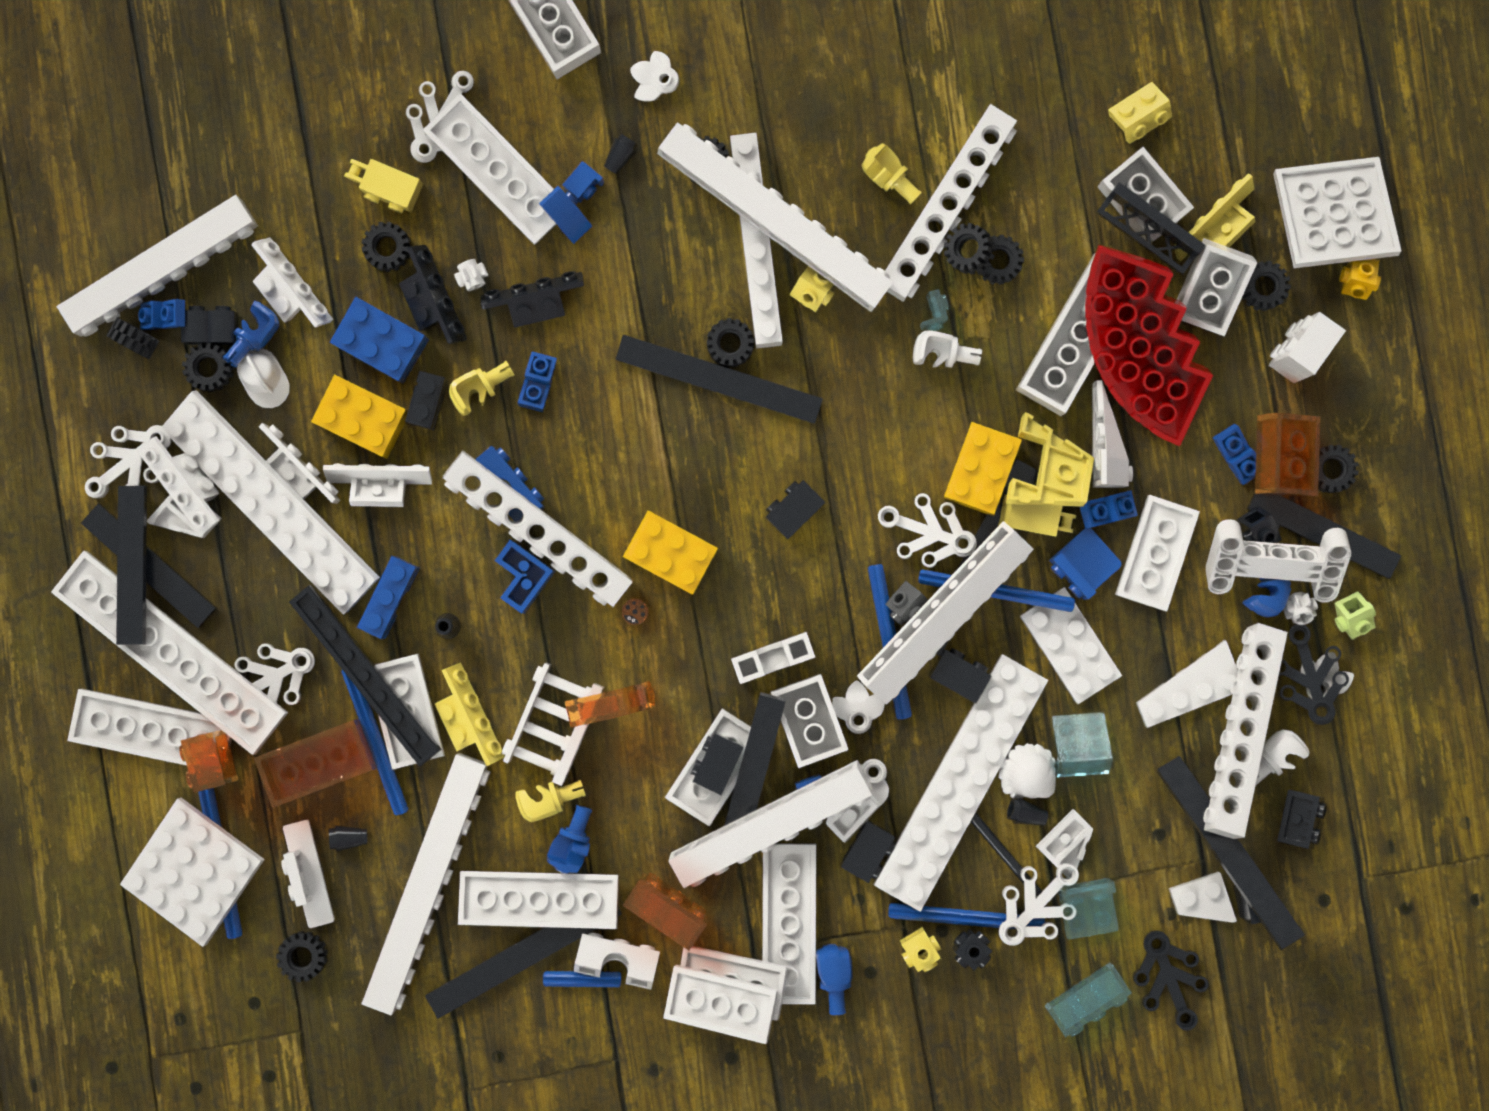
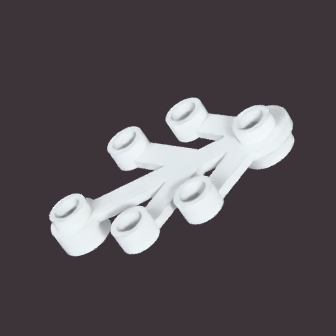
(430, 103)
(130, 459)
(931, 532)
(274, 676)
(1035, 906)

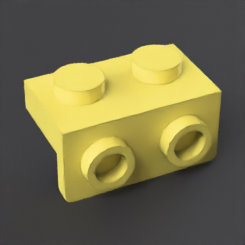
(1141, 112)

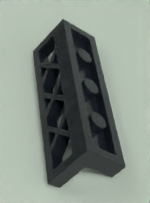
(1156, 220)

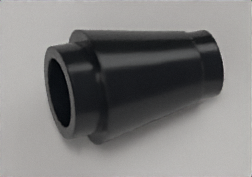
(620, 153)
(454, 626)
(1026, 813)
(346, 837)

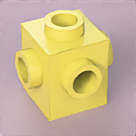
(812, 289)
(914, 943)

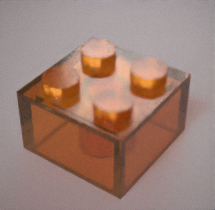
(208, 761)

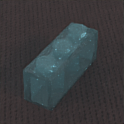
(1088, 1000)

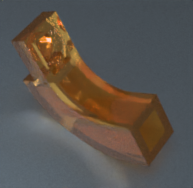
(610, 704)

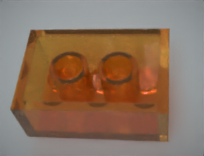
(1287, 455)
(666, 910)

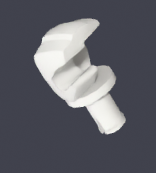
(945, 347)
(1275, 751)

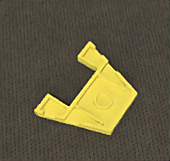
(1062, 473)

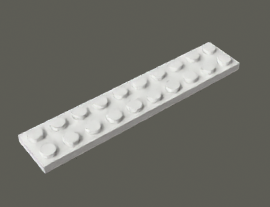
(270, 502)
(175, 657)
(960, 783)

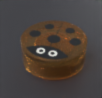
(635, 611)

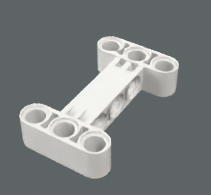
(1320, 565)

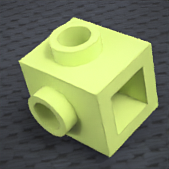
(1355, 615)

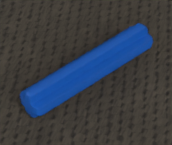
(576, 979)

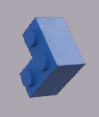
(530, 576)

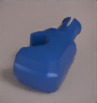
(253, 339)
(1270, 605)
(571, 844)
(835, 973)

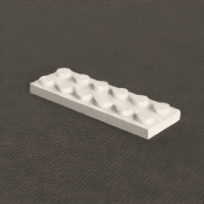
(493, 166)
(135, 725)
(538, 899)
(791, 917)

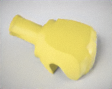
(887, 172)
(477, 382)
(551, 801)

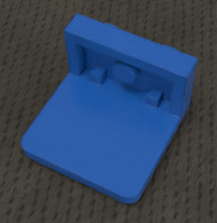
(1085, 563)

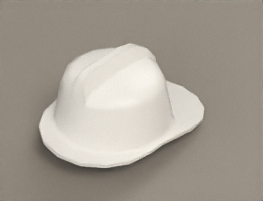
(263, 378)

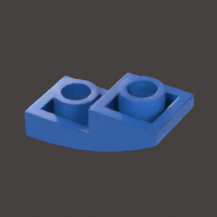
(565, 214)
(162, 315)
(537, 381)
(1237, 453)
(1108, 509)

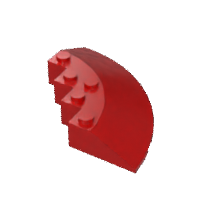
(1140, 345)

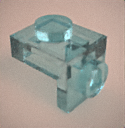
(938, 306)

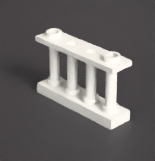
(569, 744)

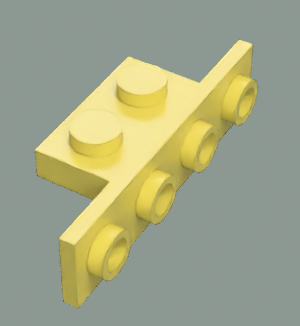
(1227, 218)
(465, 717)

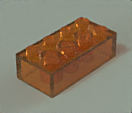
(315, 763)

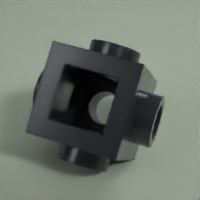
(1259, 526)
(965, 942)

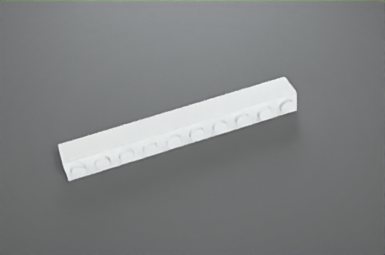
(774, 216)
(425, 884)

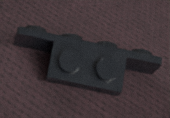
(429, 298)
(535, 300)

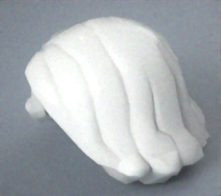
(1028, 772)

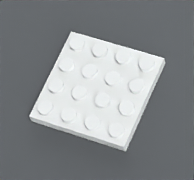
(1336, 212)
(192, 871)

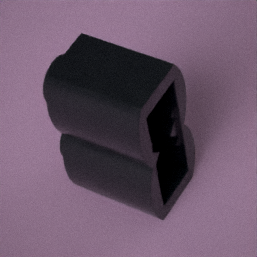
(209, 326)

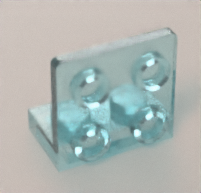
(1082, 744)
(1093, 908)

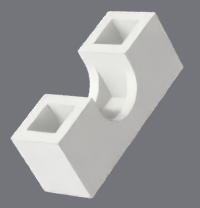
(773, 657)
(596, 952)

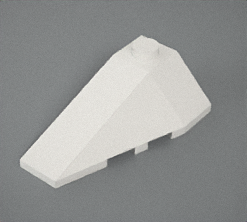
(1110, 458)

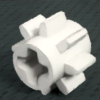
(471, 275)
(1300, 608)

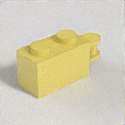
(386, 184)
(1036, 518)

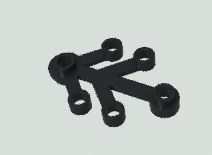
(1313, 679)
(1168, 976)

